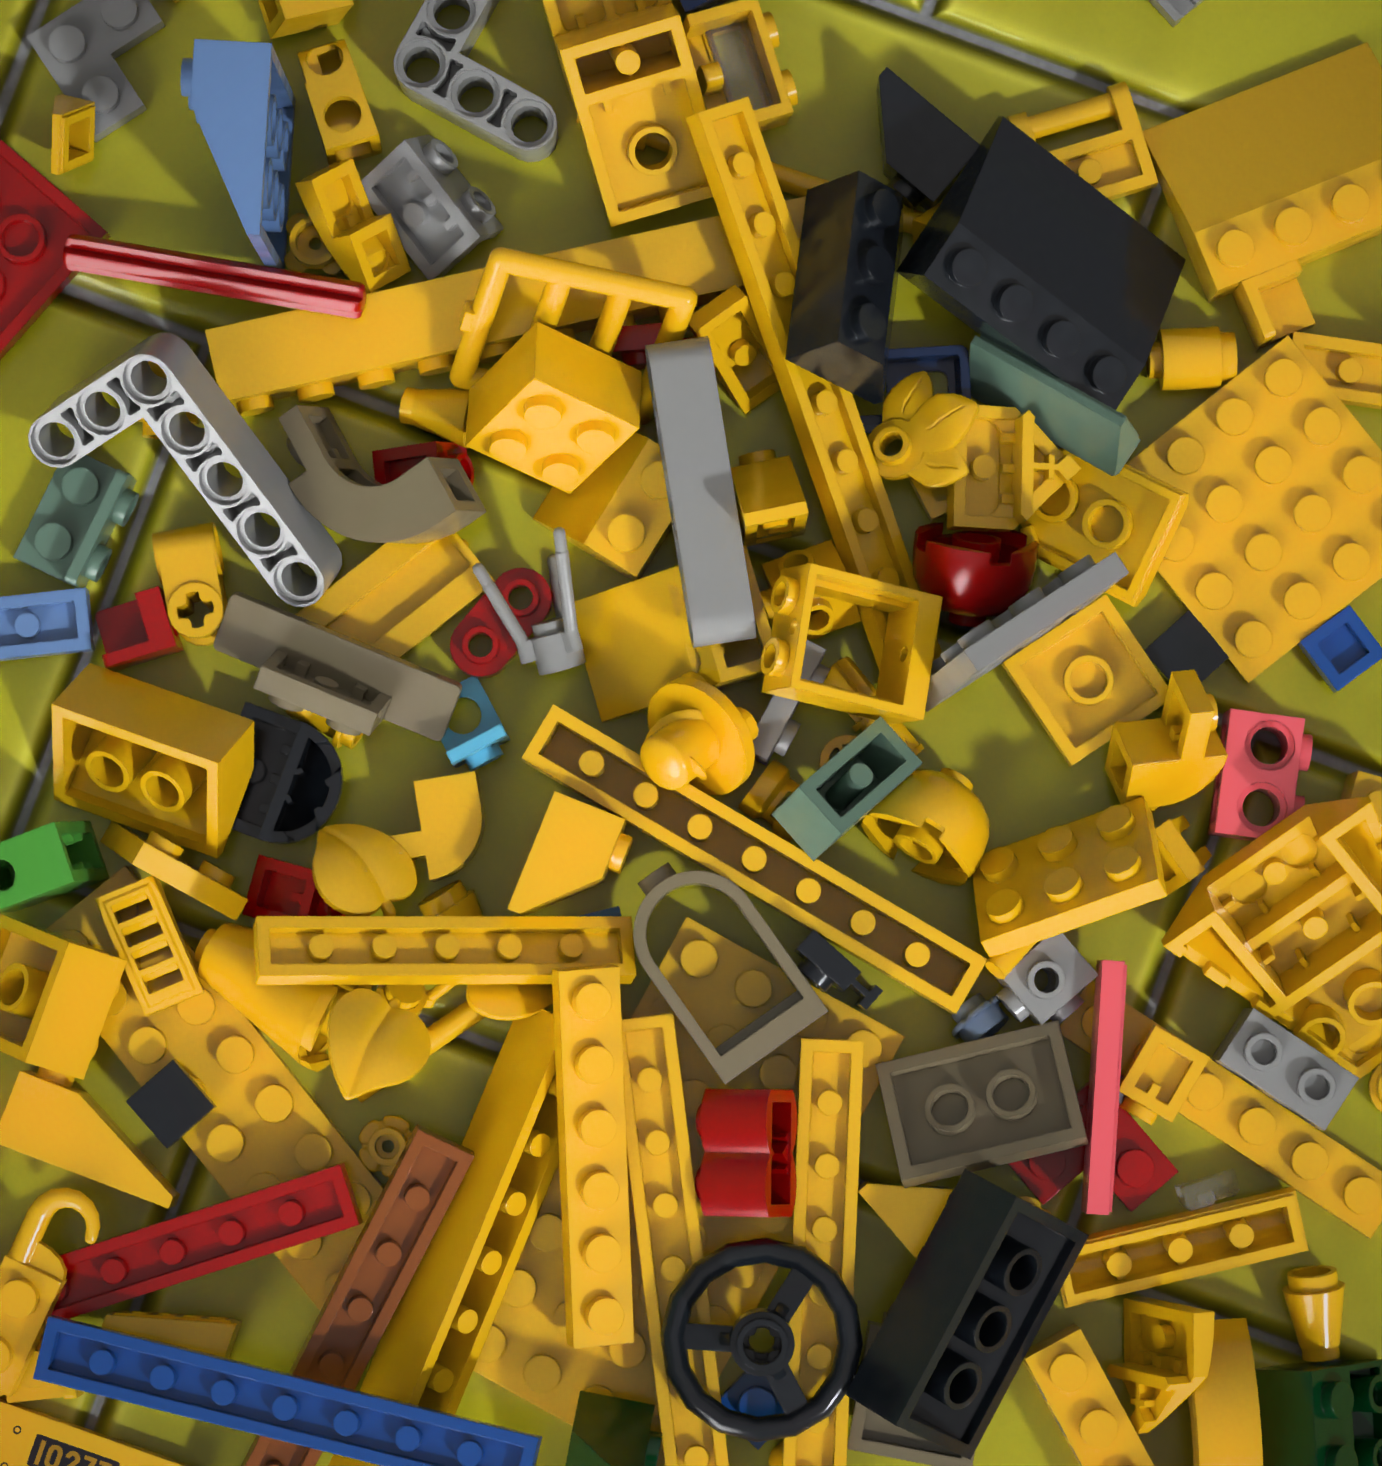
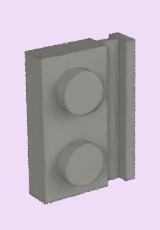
(776, 727)

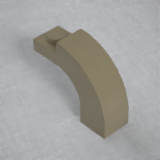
(413, 509)

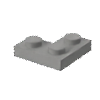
(82, 50)

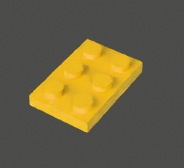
(1068, 877)

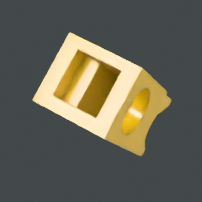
(339, 103)

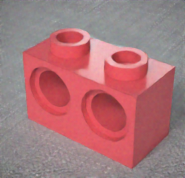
(1246, 774)

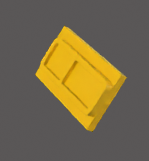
(400, 594)

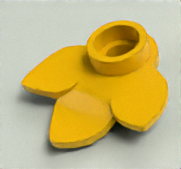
(929, 432)

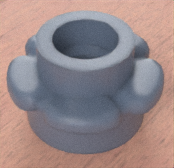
(978, 1018)

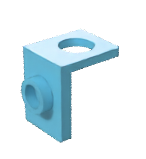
(483, 743)

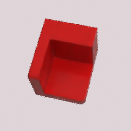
(137, 631)

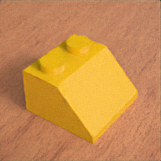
(616, 511)
(570, 854)
(53, 997)

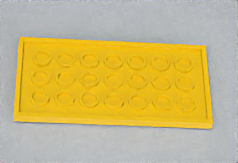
(724, 993)

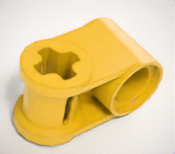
(191, 572)

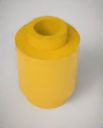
(1192, 358)

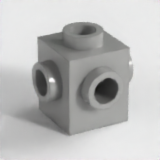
(1066, 974)

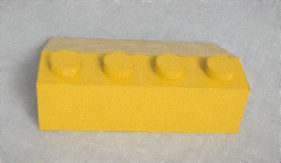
(1276, 170)

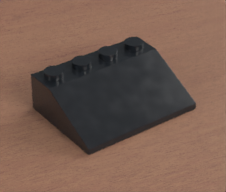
(1046, 266)

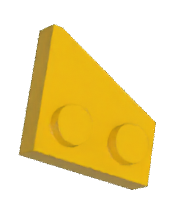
(162, 860)

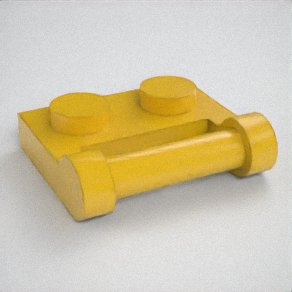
(1111, 163)

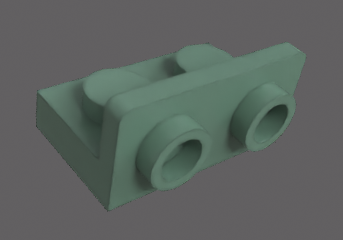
(77, 520)

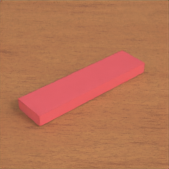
(1104, 1087)

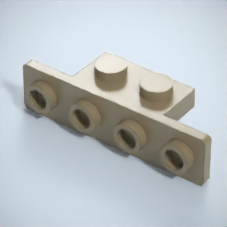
(333, 673)

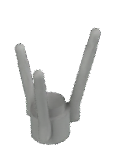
(555, 640)

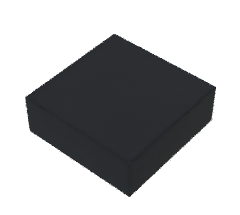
(1186, 647)
(171, 1103)

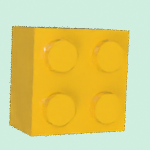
(553, 408)

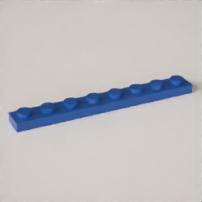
(271, 1401)

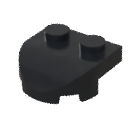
(292, 782)

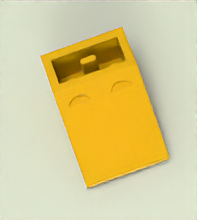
(641, 641)

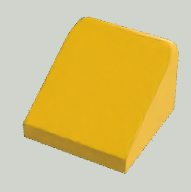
(72, 133)

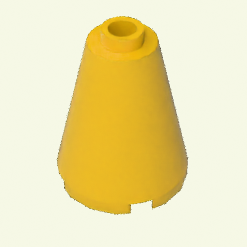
(287, 1014)

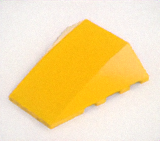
(1299, 928)

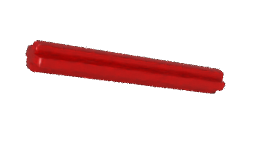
(214, 276)

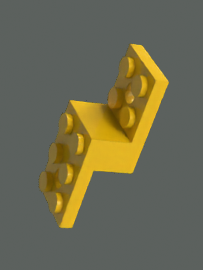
(630, 79)

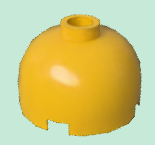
(933, 821)

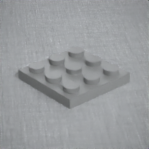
(1021, 625)

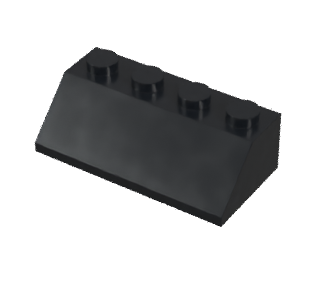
(966, 1315)

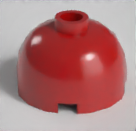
(973, 570)

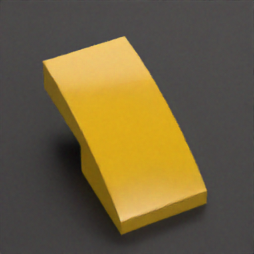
(359, 242)

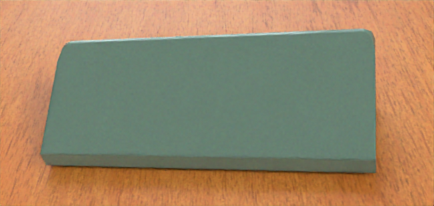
(1061, 411)

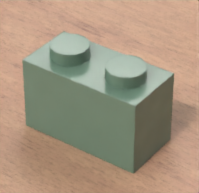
(846, 788)

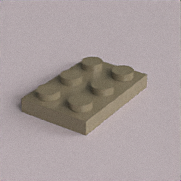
(981, 1104)

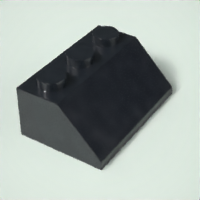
(847, 283)

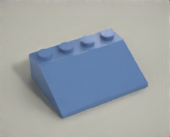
(249, 127)

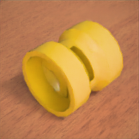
(768, 794)

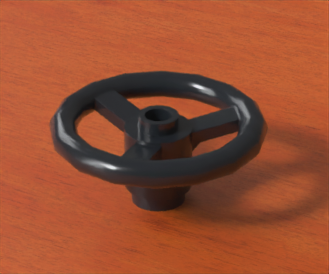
(679, 1335)

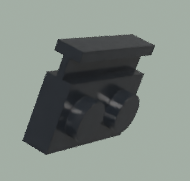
(828, 967)

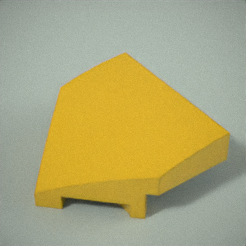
(1009, 471)
(1163, 1356)

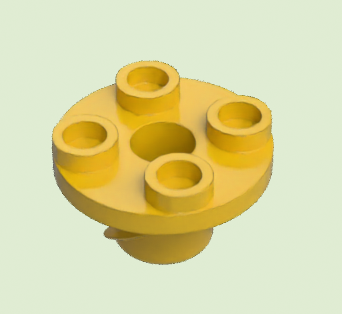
(697, 738)

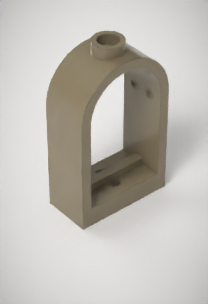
(766, 1031)

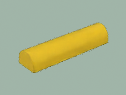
(1186, 1246)

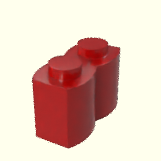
(747, 1152)

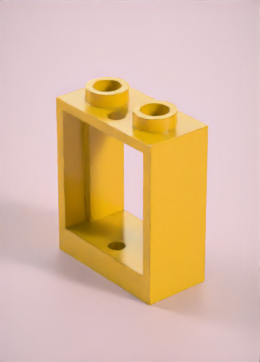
(905, 653)

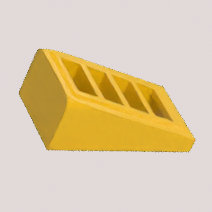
(129, 895)
(195, 1332)

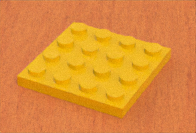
(1276, 509)

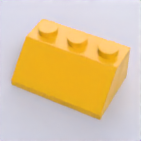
(150, 758)

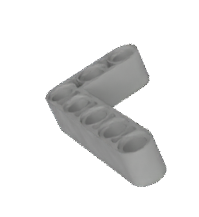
(459, 73)
(200, 456)

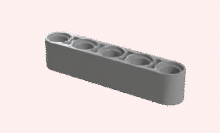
(700, 491)

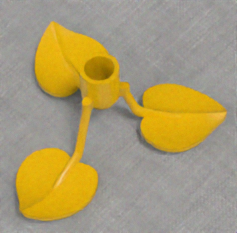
(378, 1034)

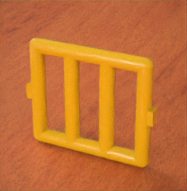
(560, 278)

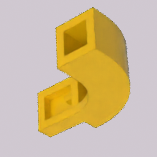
(1227, 1402)

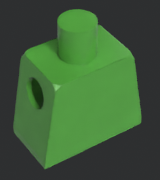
(49, 864)

